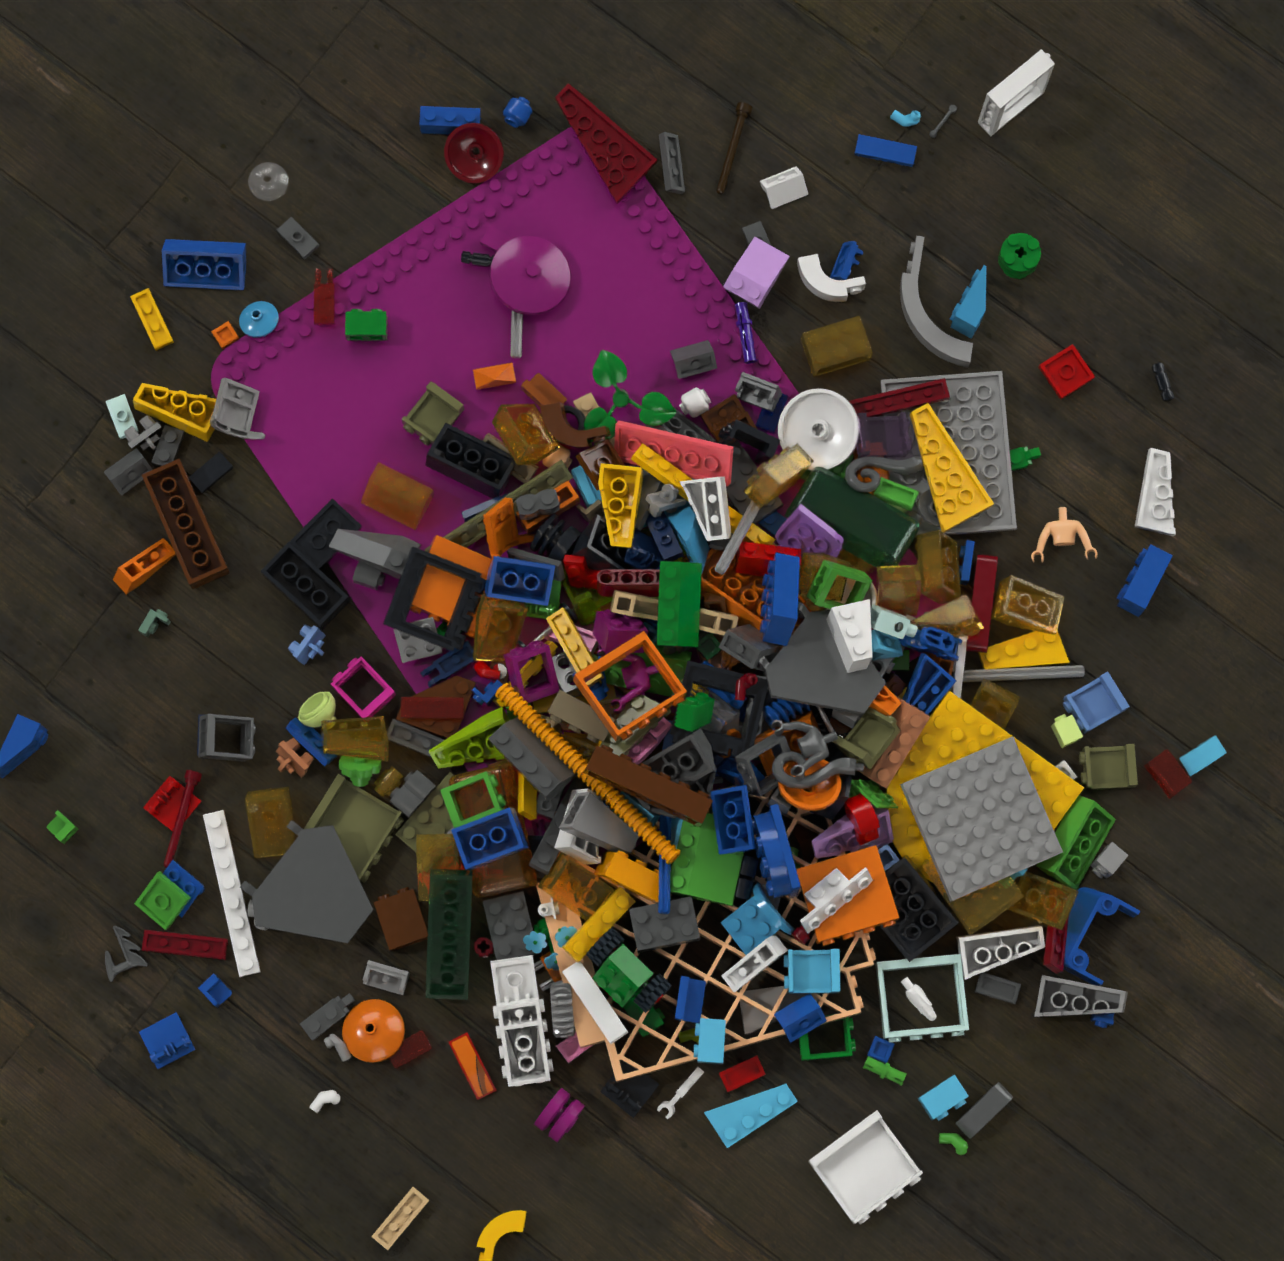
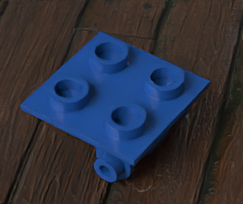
(185, 882)
(167, 1040)

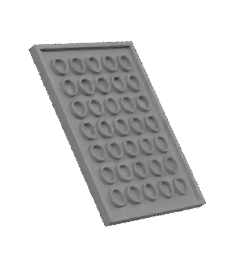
(979, 429)

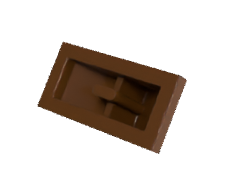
(803, 839)

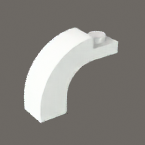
(822, 285)

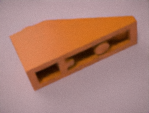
(143, 566)

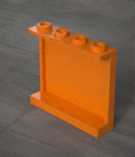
(441, 590)
(866, 910)

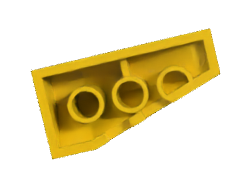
(620, 496)

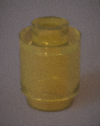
(388, 781)

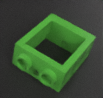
(827, 574)
(453, 806)

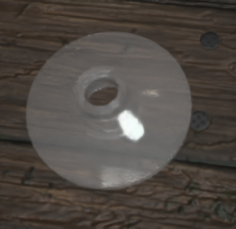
(268, 190)

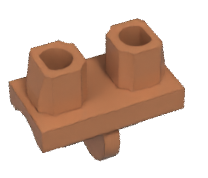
(290, 760)

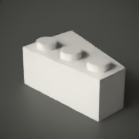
(710, 505)
(852, 633)
(574, 846)

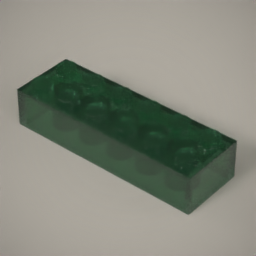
(449, 934)

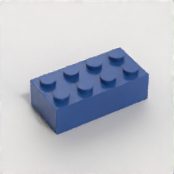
(780, 599)

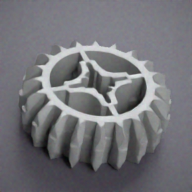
(562, 1009)

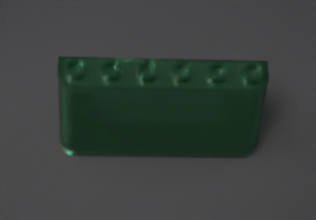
(866, 523)

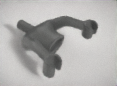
(811, 745)

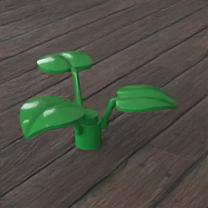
(611, 370)

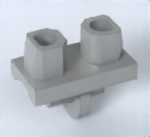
(135, 438)
(666, 499)

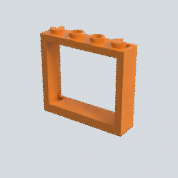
(612, 658)

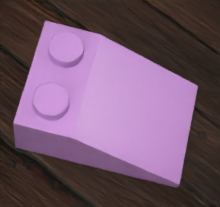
(756, 272)

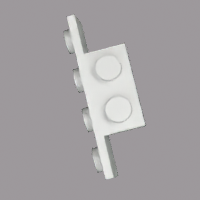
(832, 894)

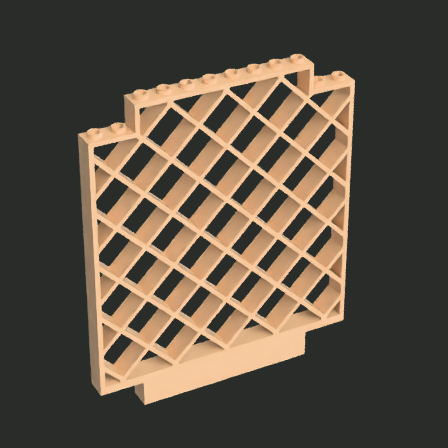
(589, 1032)

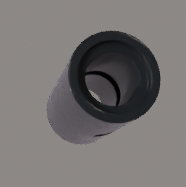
(746, 878)

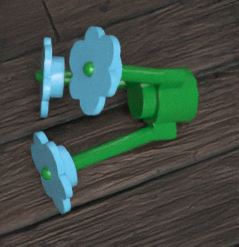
(537, 938)

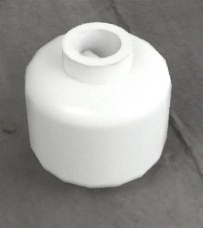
(695, 402)

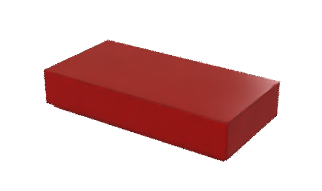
(742, 1073)

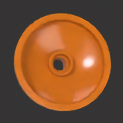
(820, 795)
(385, 1037)

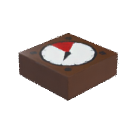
(504, 672)

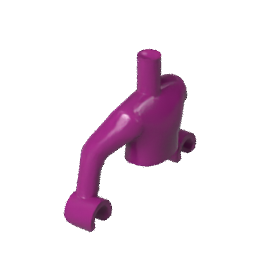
(635, 677)

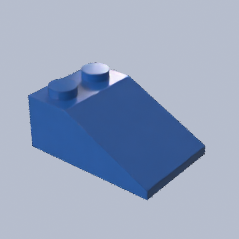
(21, 742)

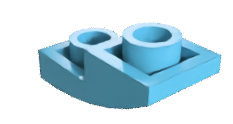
(1202, 755)

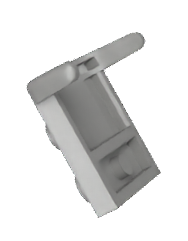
(235, 410)

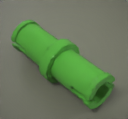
(884, 1070)

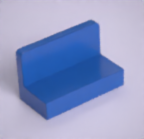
(690, 1000)
(800, 1017)

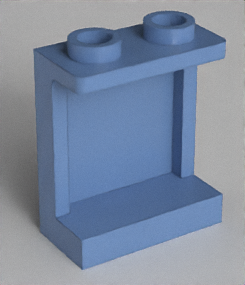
(1095, 703)

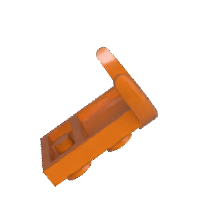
(502, 528)

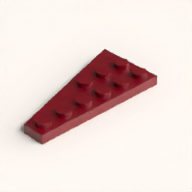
(612, 151)

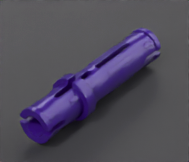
(744, 324)

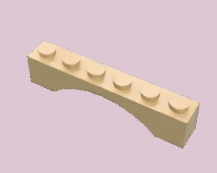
(647, 607)

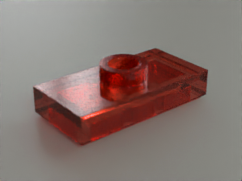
(410, 1049)

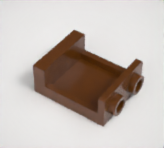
(401, 919)

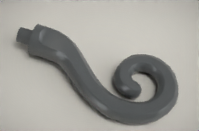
(905, 467)
(843, 766)

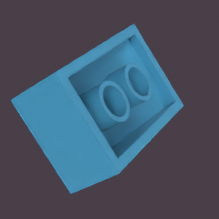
(690, 535)

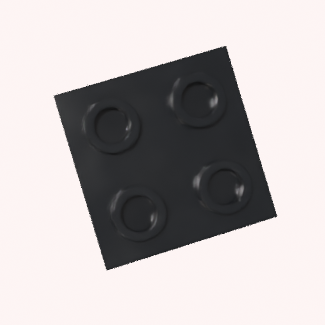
(630, 1093)

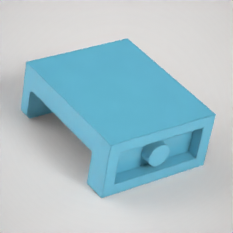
(812, 971)

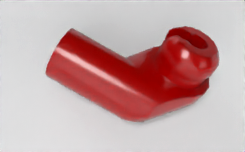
(485, 671)

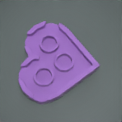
(809, 533)

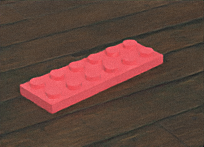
(691, 455)

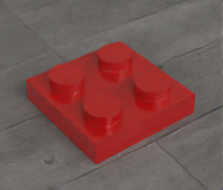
(1066, 371)

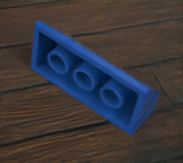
(204, 264)

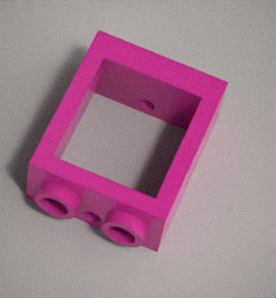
(378, 703)

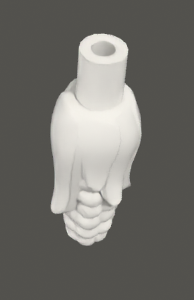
(918, 999)

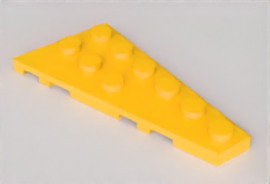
(951, 480)

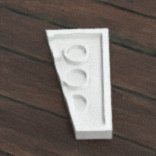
(1156, 495)

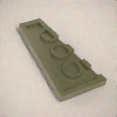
(632, 711)

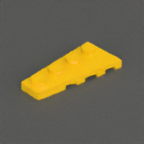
(1025, 651)

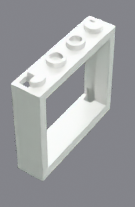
(1016, 92)

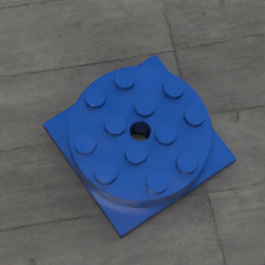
(775, 853)

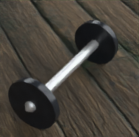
(572, 615)

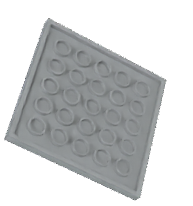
(981, 818)

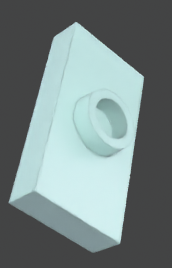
(121, 415)

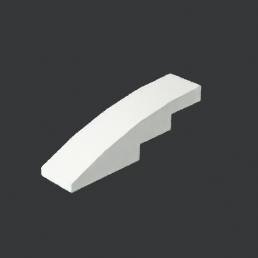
(595, 1002)

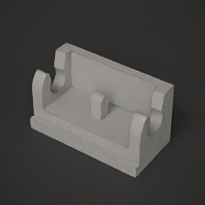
(385, 977)

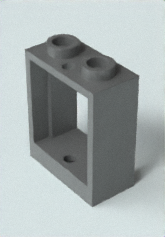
(207, 737)
(778, 745)

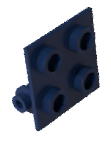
(643, 553)

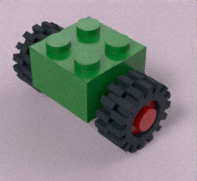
(624, 973)

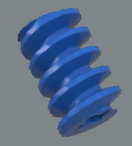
(781, 710)

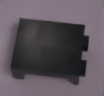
(751, 436)

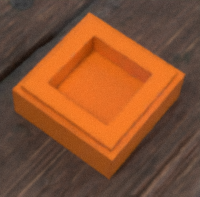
(225, 335)

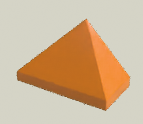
(494, 376)

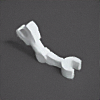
(681, 1092)

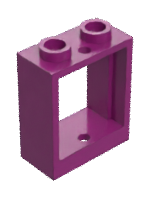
(539, 690)

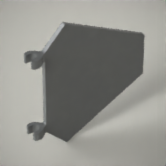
(814, 672)
(312, 889)

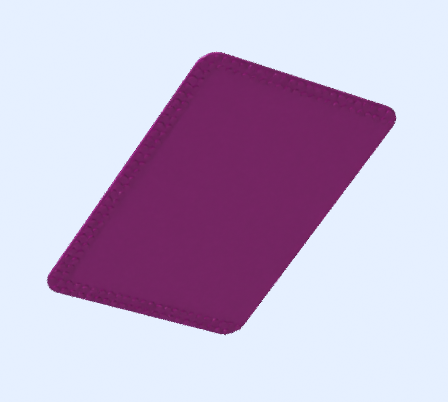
(340, 403)

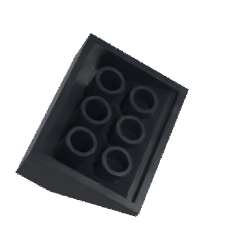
(920, 909)

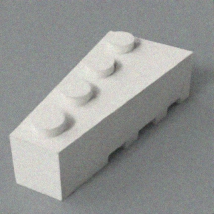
(996, 948)

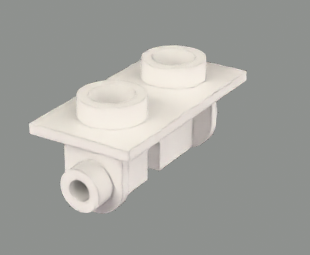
(549, 909)

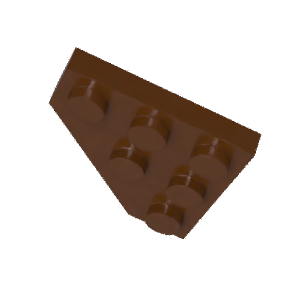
(453, 687)

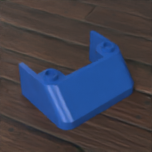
(1080, 917)

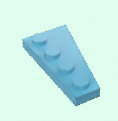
(746, 1115)

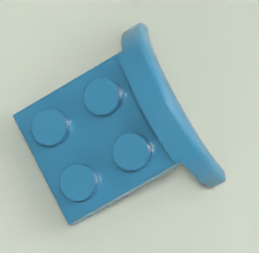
(755, 921)

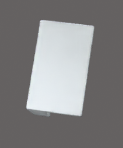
(784, 187)

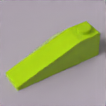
(471, 742)

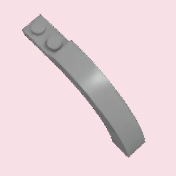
(924, 329)

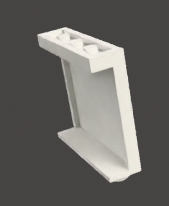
(865, 1168)

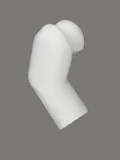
(324, 1097)

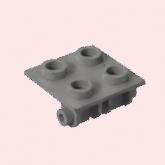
(414, 648)

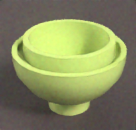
(317, 708)

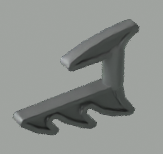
(132, 958)

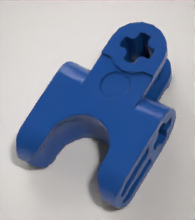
(934, 642)

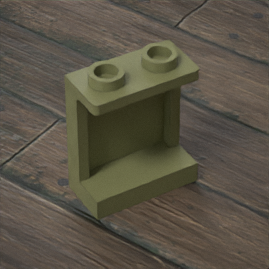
(431, 414)
(869, 737)
(1108, 767)

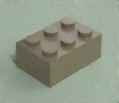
(578, 716)

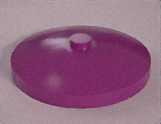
(529, 275)

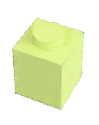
(1066, 730)

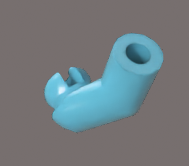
(907, 120)

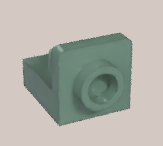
(150, 623)

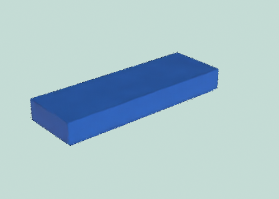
(885, 150)

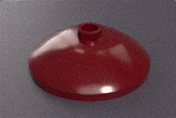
(462, 159)

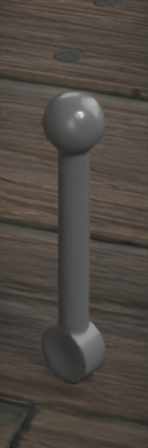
(952, 109)

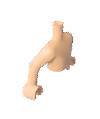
(1063, 534)

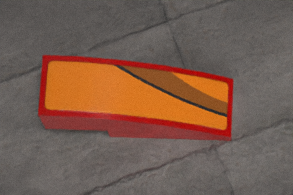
(472, 1066)

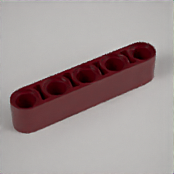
(635, 581)
(983, 600)

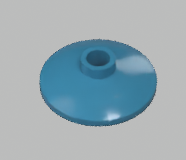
(260, 325)

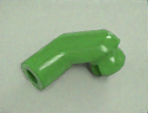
(954, 1139)

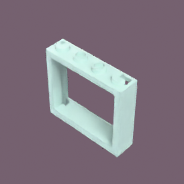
(934, 1032)

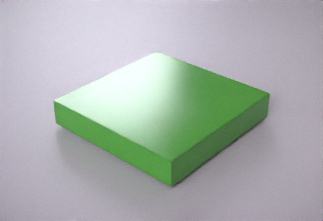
(162, 900)

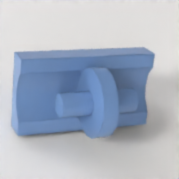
(309, 646)

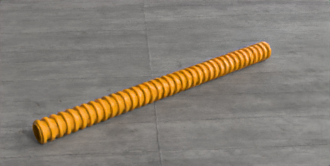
(578, 764)

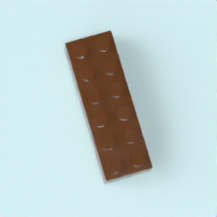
(185, 524)
(648, 786)

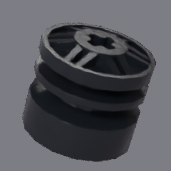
(553, 539)

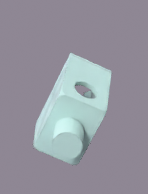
(885, 620)

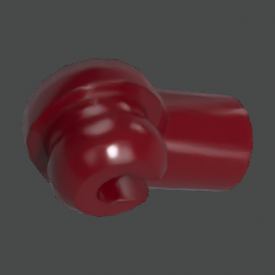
(743, 684)

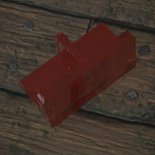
(1168, 773)

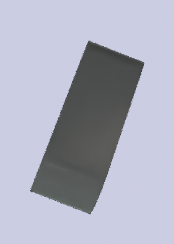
(984, 1110)

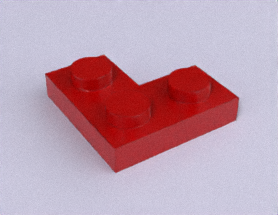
(578, 572)

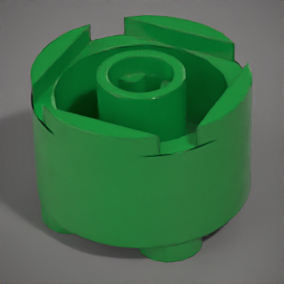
(1029, 250)

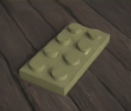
(429, 818)

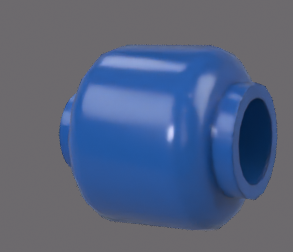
(517, 112)

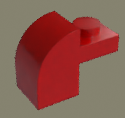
(863, 818)

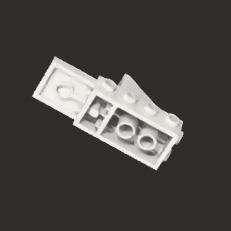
(520, 1022)

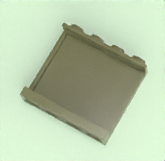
(360, 822)

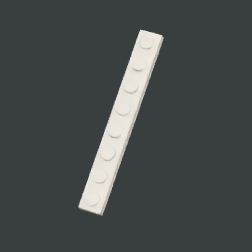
(231, 893)

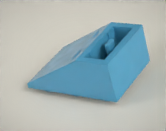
(969, 314)

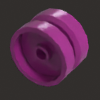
(557, 1113)

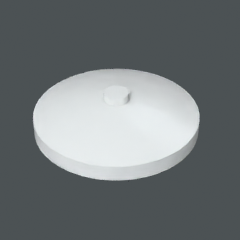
(821, 425)

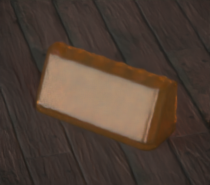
(510, 872)

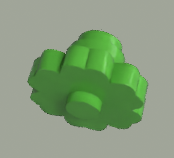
(359, 769)

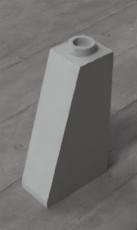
(598, 824)
(767, 997)

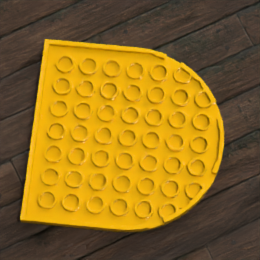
(949, 735)

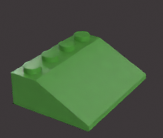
(701, 869)

